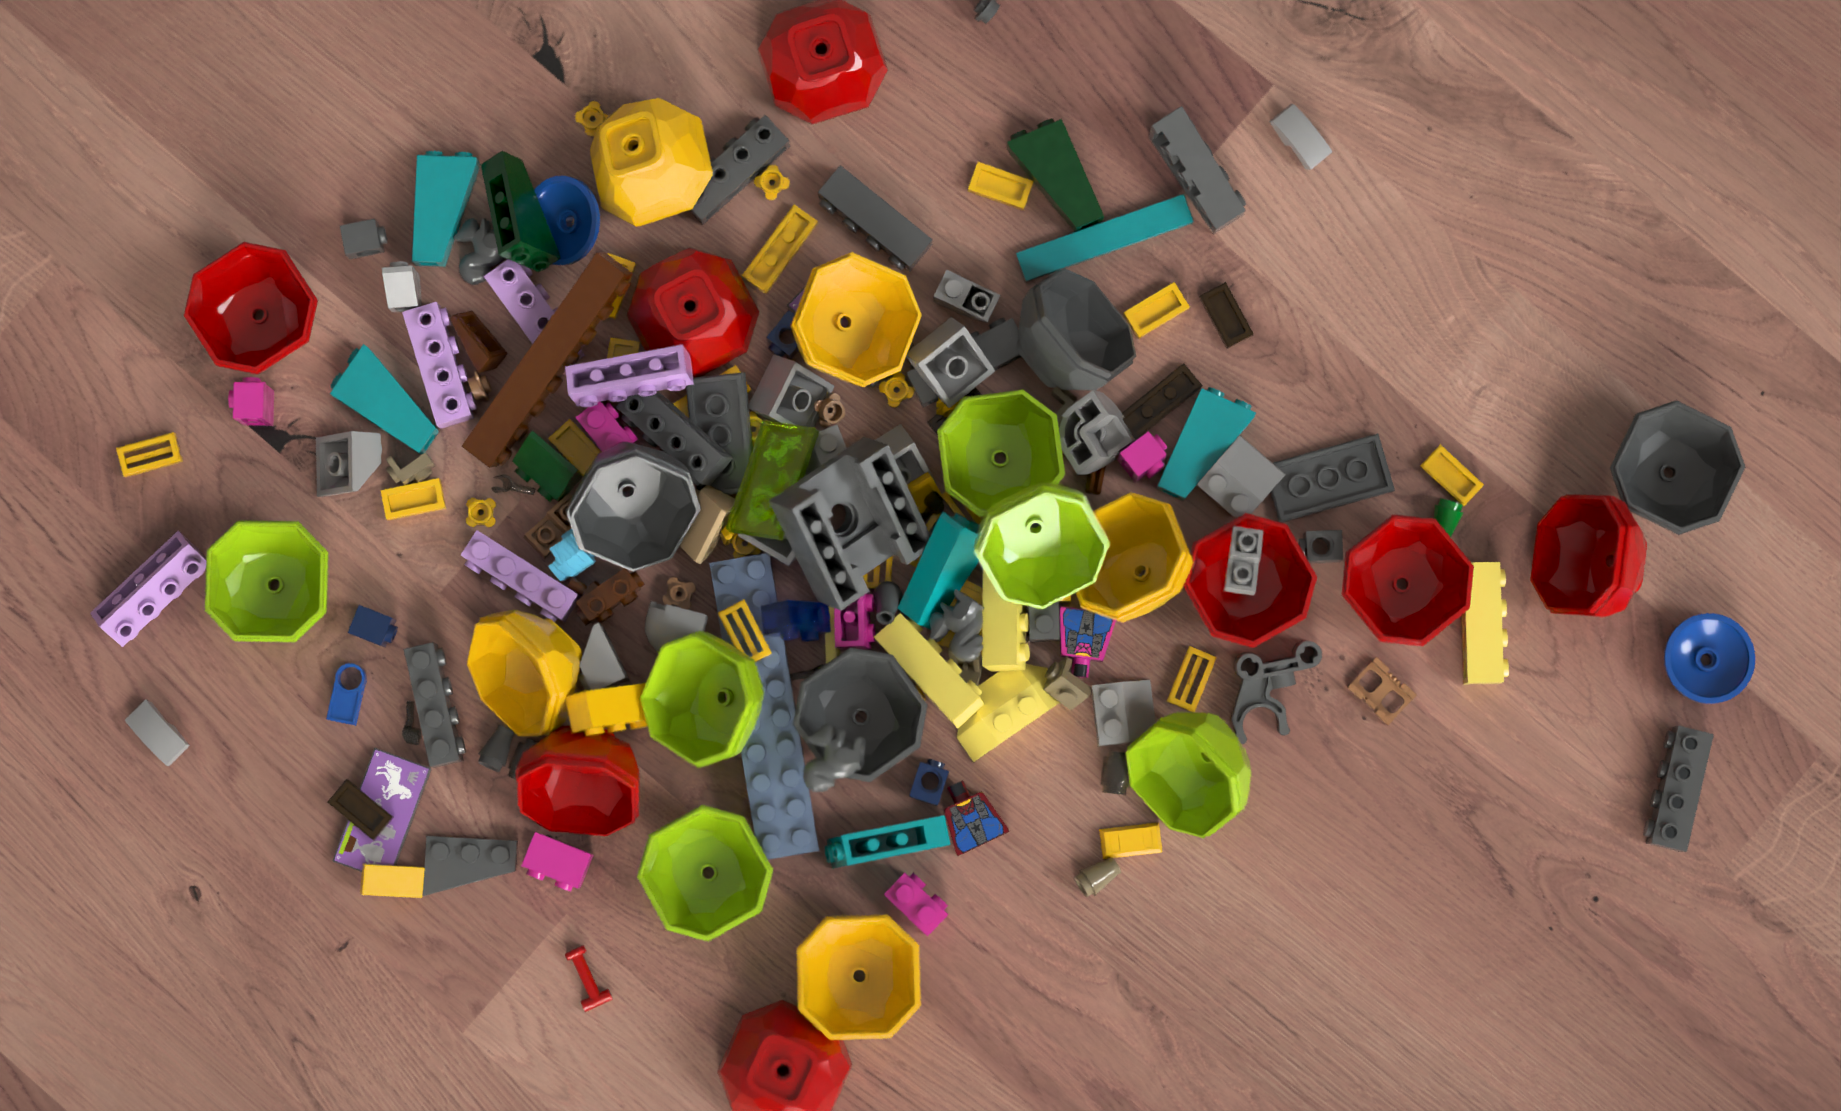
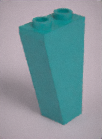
(440, 203)
(380, 398)
(1204, 439)
(941, 569)
(887, 842)

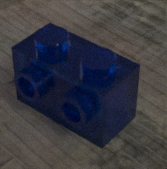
(795, 620)

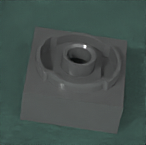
(877, 523)

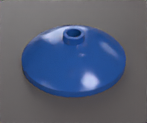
(561, 201)
(1729, 654)

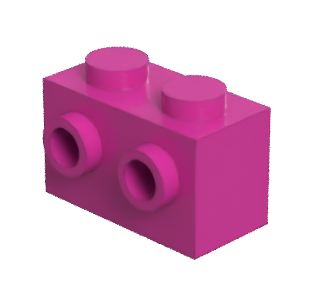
(252, 402)
(603, 428)
(1143, 457)
(854, 625)
(556, 860)
(916, 904)

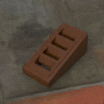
(478, 341)

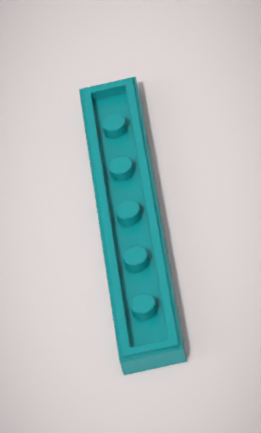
(1104, 238)

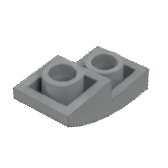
(1301, 135)
(1243, 560)
(157, 733)

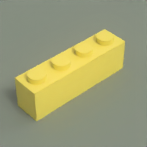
(1482, 627)
(1003, 631)
(929, 670)

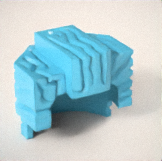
(569, 558)

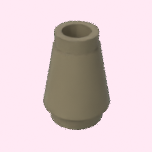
(1096, 877)

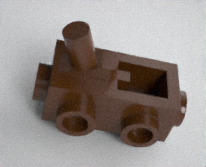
(599, 599)

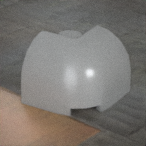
(1093, 433)
(670, 623)

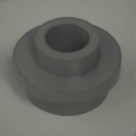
(986, 10)

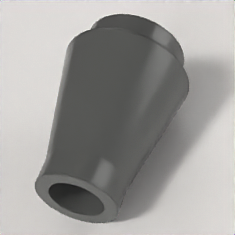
(887, 599)
(496, 750)

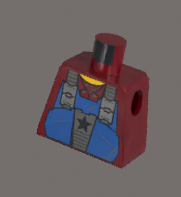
(972, 819)

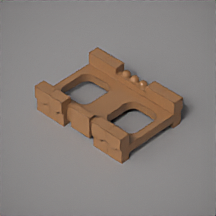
(1388, 684)

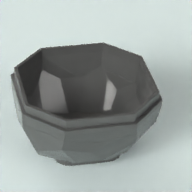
(1073, 333)
(1698, 452)
(638, 524)
(868, 684)

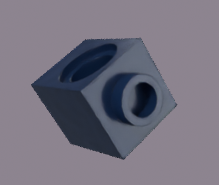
(776, 346)
(373, 626)
(929, 796)

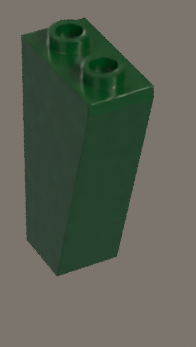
(1056, 170)
(517, 214)

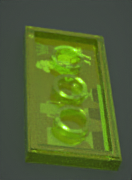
(774, 465)

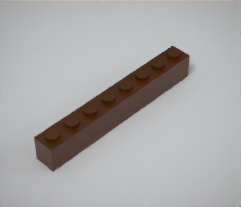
(545, 361)

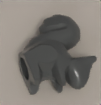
(485, 255)
(965, 621)
(839, 759)

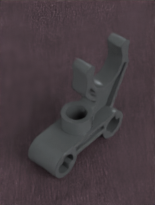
(1268, 675)

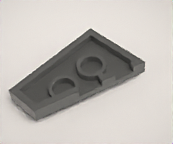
(462, 861)

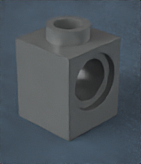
(363, 238)
(1333, 540)

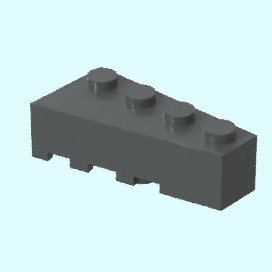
(1197, 170)

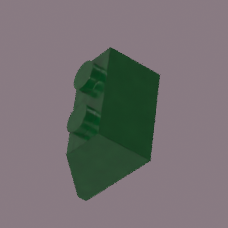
(546, 467)

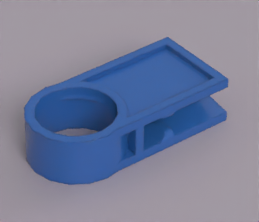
(346, 703)

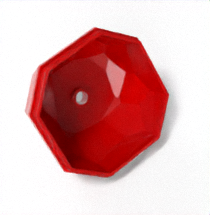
(828, 83)
(231, 292)
(715, 329)
(1588, 556)
(1430, 563)
(1282, 584)
(579, 783)
(778, 1037)

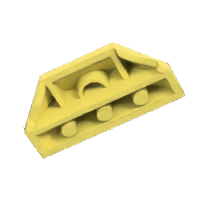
(1009, 705)

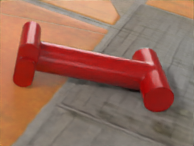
(595, 997)

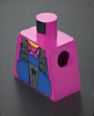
(1083, 638)

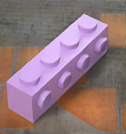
(522, 297)
(438, 364)
(629, 376)
(527, 580)
(150, 589)

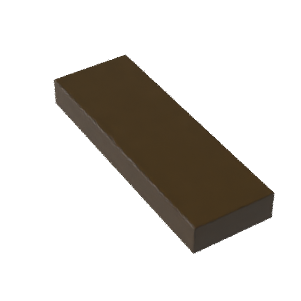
(1160, 401)

